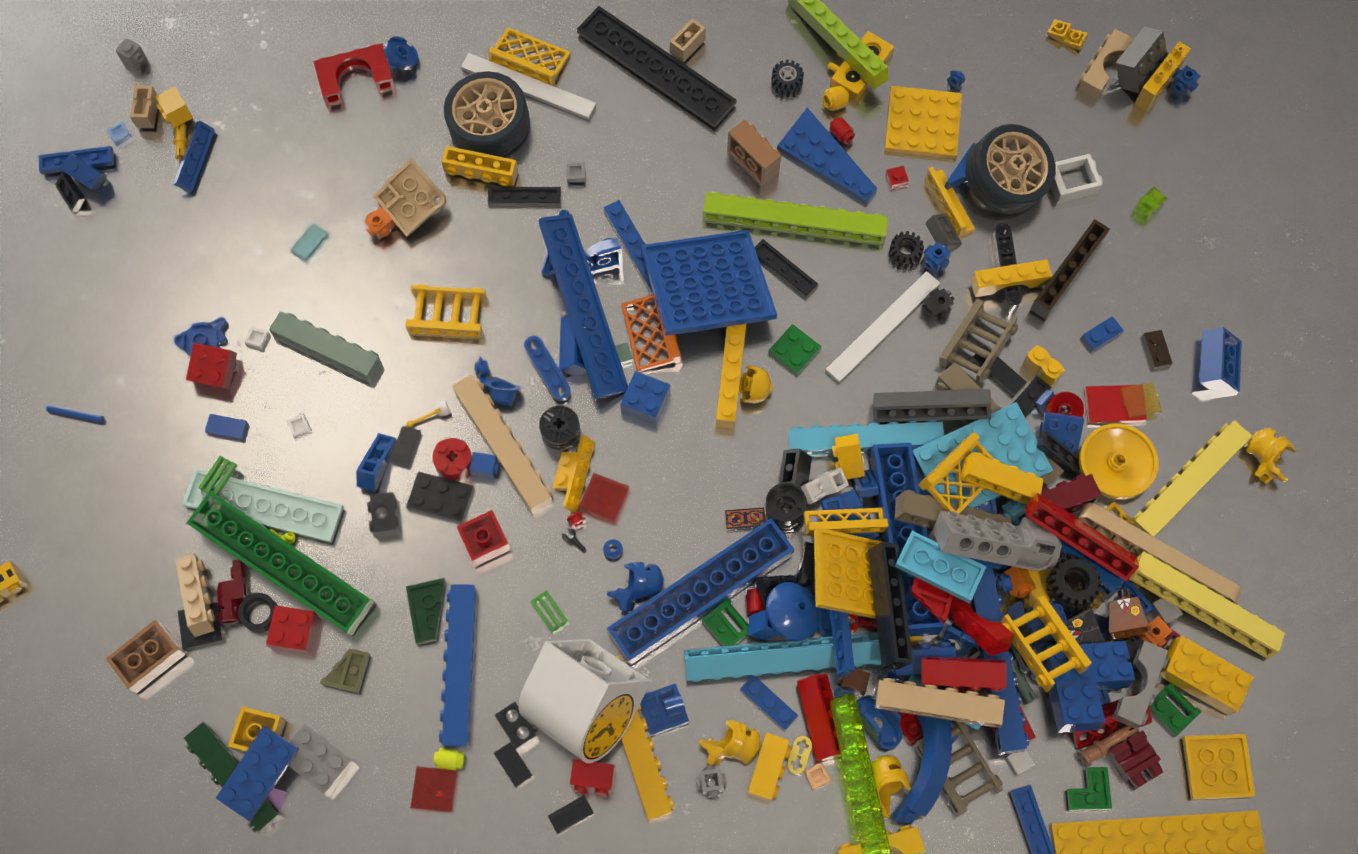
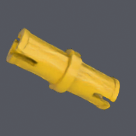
(180, 141)

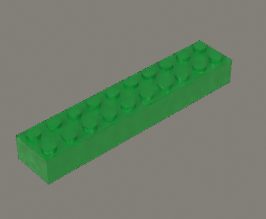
(281, 562)

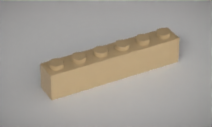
(940, 704)

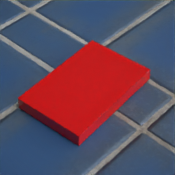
(1106, 405)

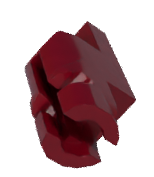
(231, 594)

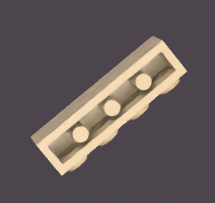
(195, 595)

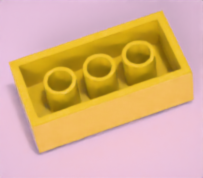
(1206, 675)

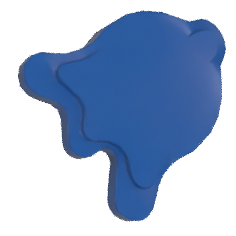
(202, 333)

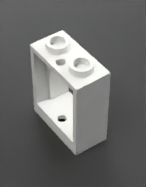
(1058, 188)

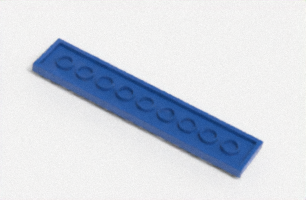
(583, 305)

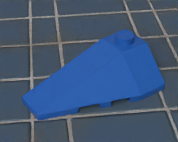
(601, 256)

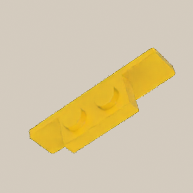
(572, 473)

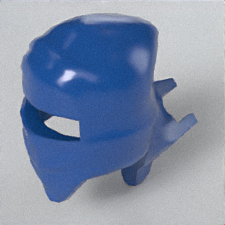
(642, 583)

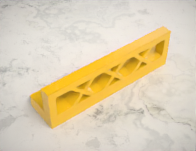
(949, 202)
(846, 526)

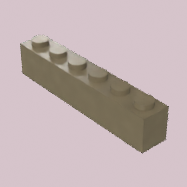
(924, 510)

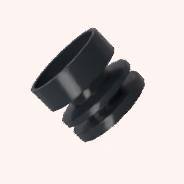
(561, 439)
(790, 497)

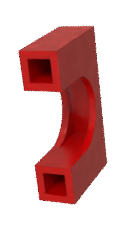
(331, 68)

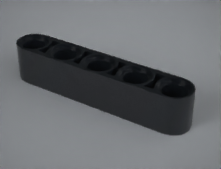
(1005, 259)

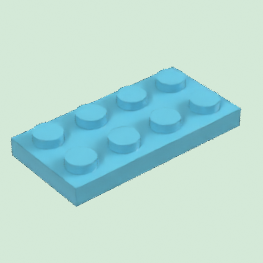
(945, 571)

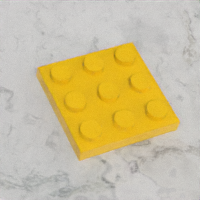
(1218, 766)

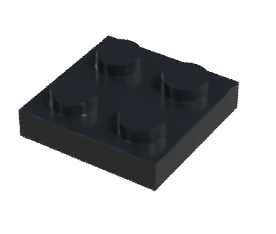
(191, 642)

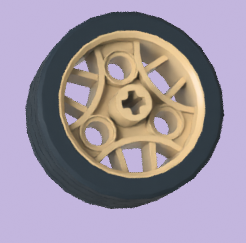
(486, 114)
(1027, 157)

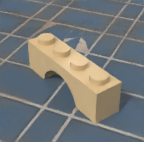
(1096, 78)

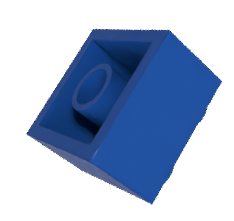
(645, 398)

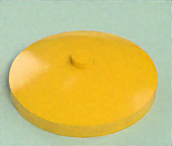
(1119, 460)

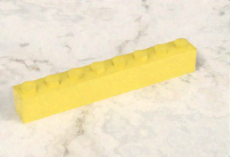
(1194, 477)
(1207, 606)

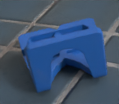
(963, 638)

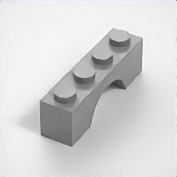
(1149, 661)

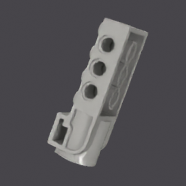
(997, 542)

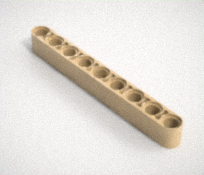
(1137, 541)

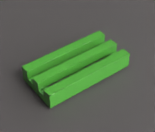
(212, 472)
(540, 598)

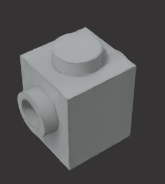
(130, 53)

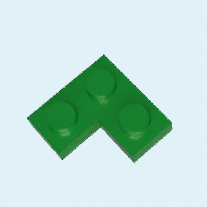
(1096, 795)

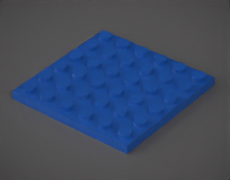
(708, 282)

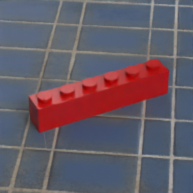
(1082, 537)

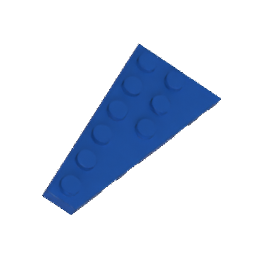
(817, 150)

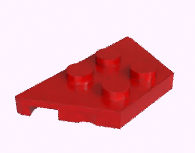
(932, 598)

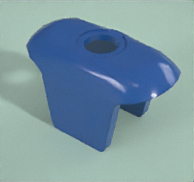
(890, 733)

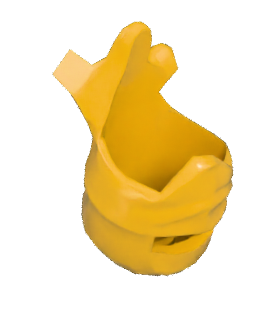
(1267, 451)
(737, 743)
(888, 780)

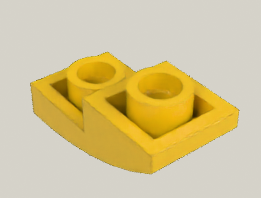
(1064, 34)

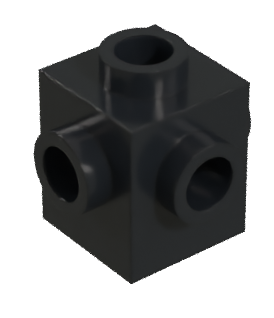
(933, 305)

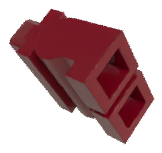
(1135, 757)

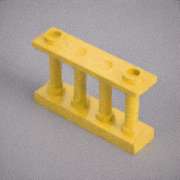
(453, 327)
(1065, 642)

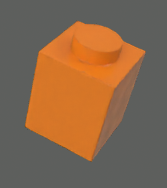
(1021, 582)

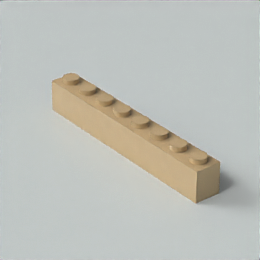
(502, 444)

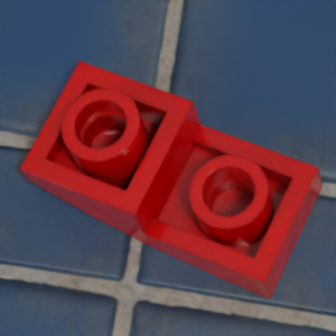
(911, 728)

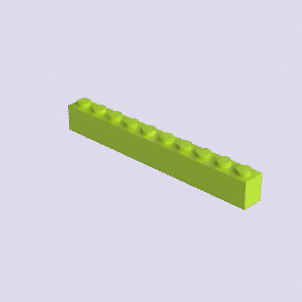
(795, 217)

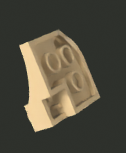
(410, 197)

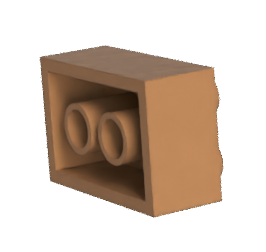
(754, 152)
(145, 656)

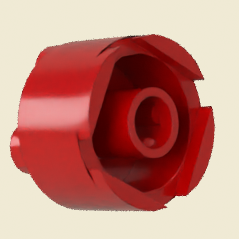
(445, 452)

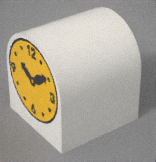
(582, 696)

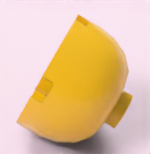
(755, 385)

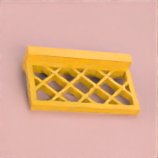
(523, 65)
(941, 471)

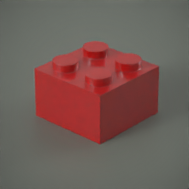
(211, 366)
(483, 538)
(292, 630)
(592, 777)

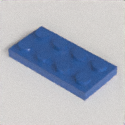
(257, 773)

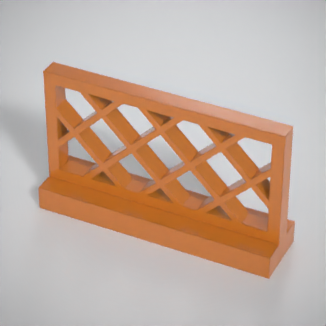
(671, 341)

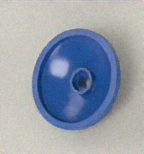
(785, 614)

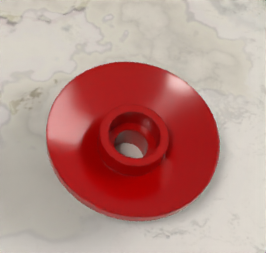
(1073, 404)

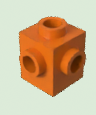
(379, 223)
(1159, 632)

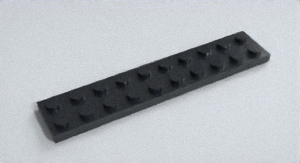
(656, 66)

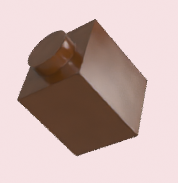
(855, 682)

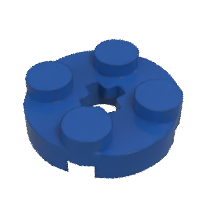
(405, 59)

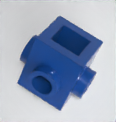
(1185, 81)
(936, 257)

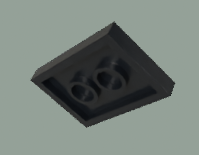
(440, 497)

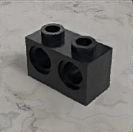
(513, 728)

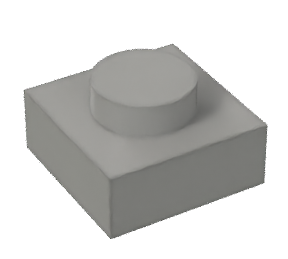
(576, 172)

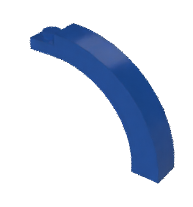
(932, 771)

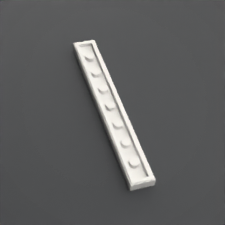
(534, 88)
(882, 327)

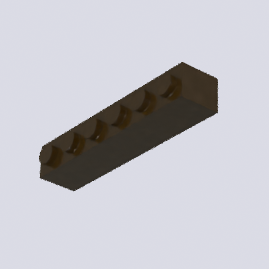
(1070, 269)

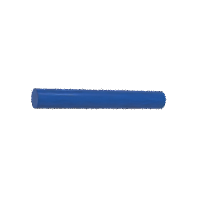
(75, 413)

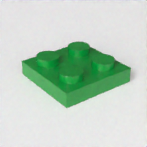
(794, 349)

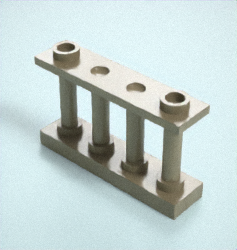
(968, 327)
(960, 802)

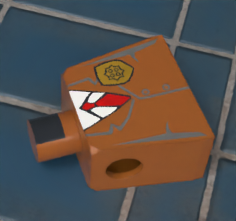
(1127, 616)

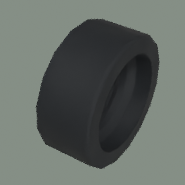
(247, 602)

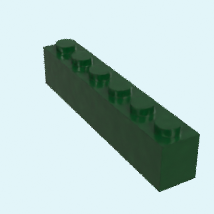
(221, 764)

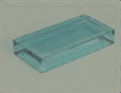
(309, 242)

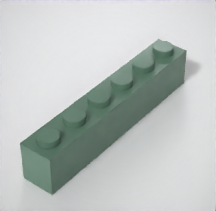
(325, 346)

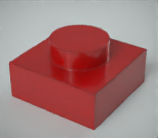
(897, 176)

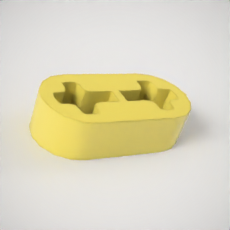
(794, 754)

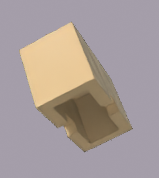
(144, 106)

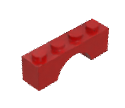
(987, 634)

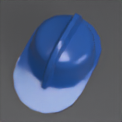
(500, 390)

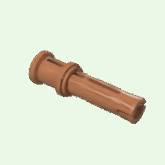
(1100, 748)

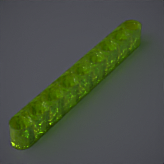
(859, 775)

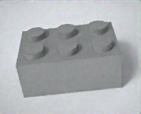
(319, 761)

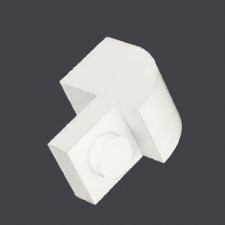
(824, 484)

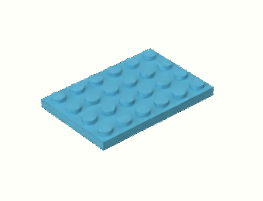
(1003, 436)

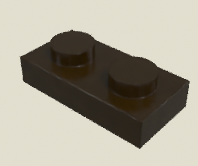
(1157, 349)

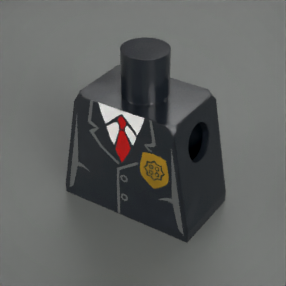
(1084, 627)

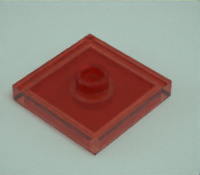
(604, 497)
(434, 789)

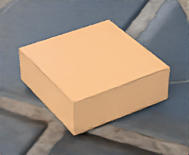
(817, 776)

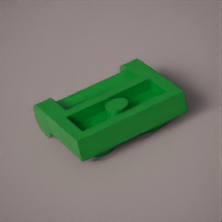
(722, 628)
(1169, 714)

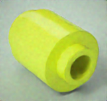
(449, 759)

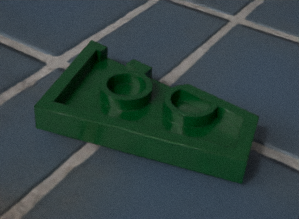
(425, 609)

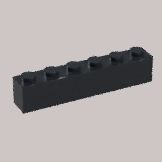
(890, 606)

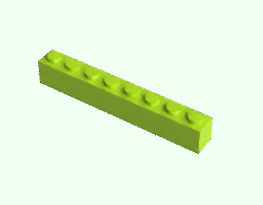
(842, 40)

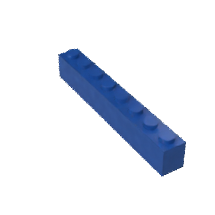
(459, 666)

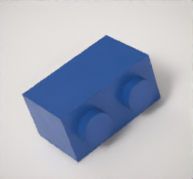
(83, 172)

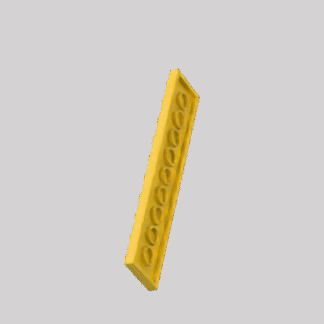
(1163, 835)

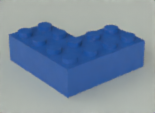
(1076, 695)

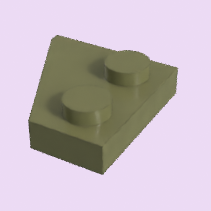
(348, 672)

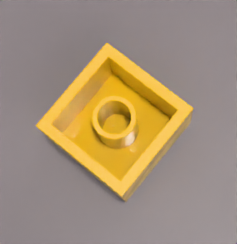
(250, 724)

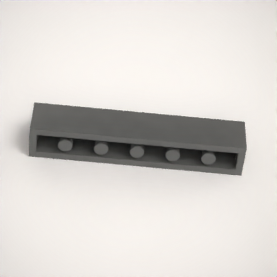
(932, 405)

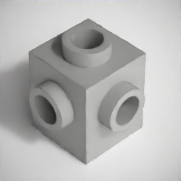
(711, 773)

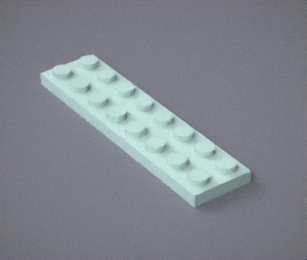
(273, 506)

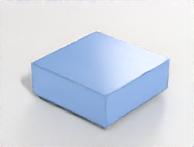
(119, 133)

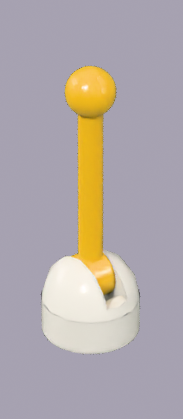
(441, 409)

